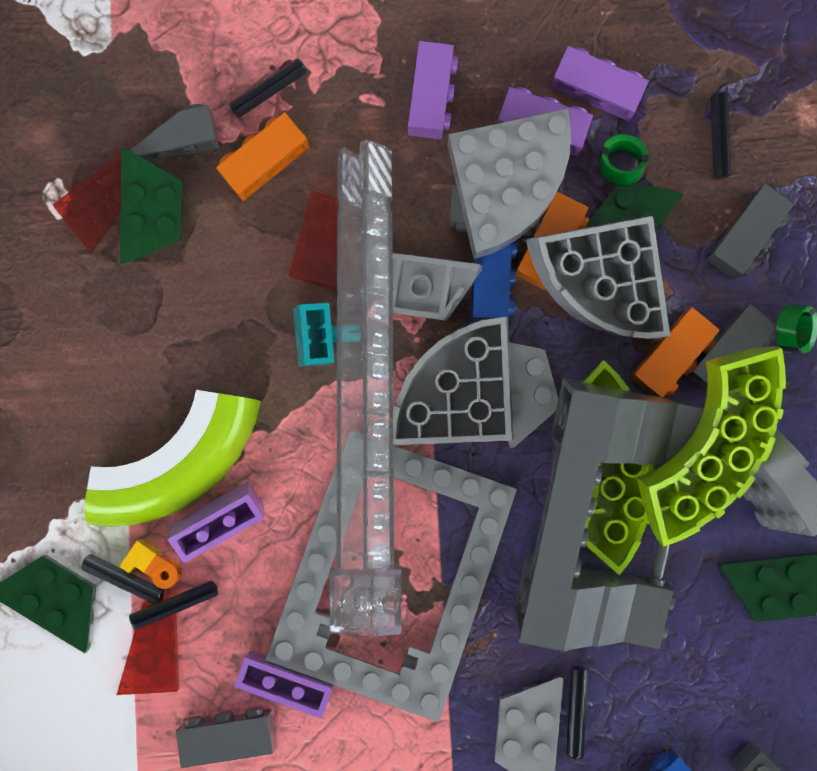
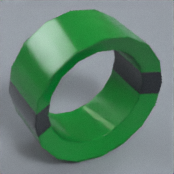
(630, 145)
(797, 328)

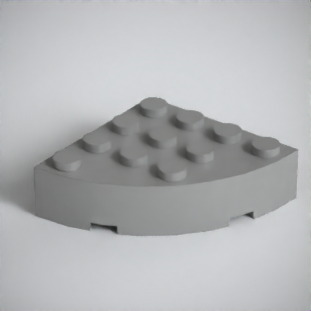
(508, 176)
(606, 276)
(459, 389)
(785, 491)

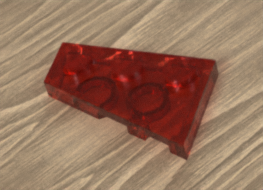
(93, 204)
(317, 244)
(152, 659)

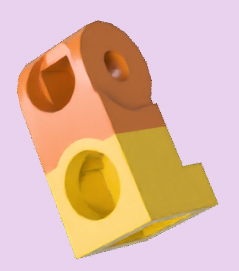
(154, 563)

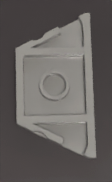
(430, 285)
(531, 389)
(529, 727)

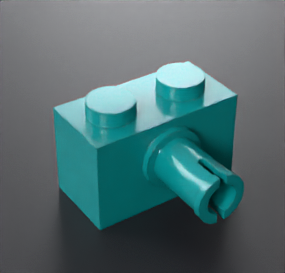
(314, 334)

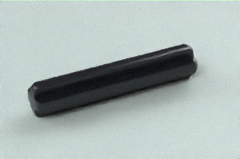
(268, 87)
(720, 135)
(122, 579)
(173, 605)
(577, 712)

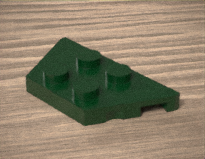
(636, 202)
(148, 207)
(775, 586)
(53, 600)

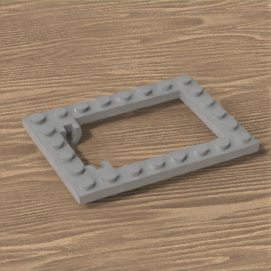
(426, 686)

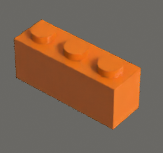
(263, 156)
(562, 216)
(675, 354)

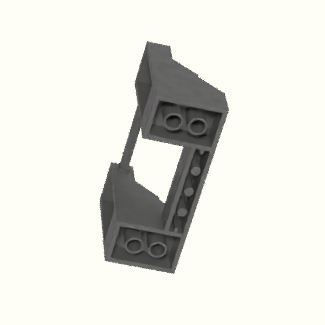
(582, 605)

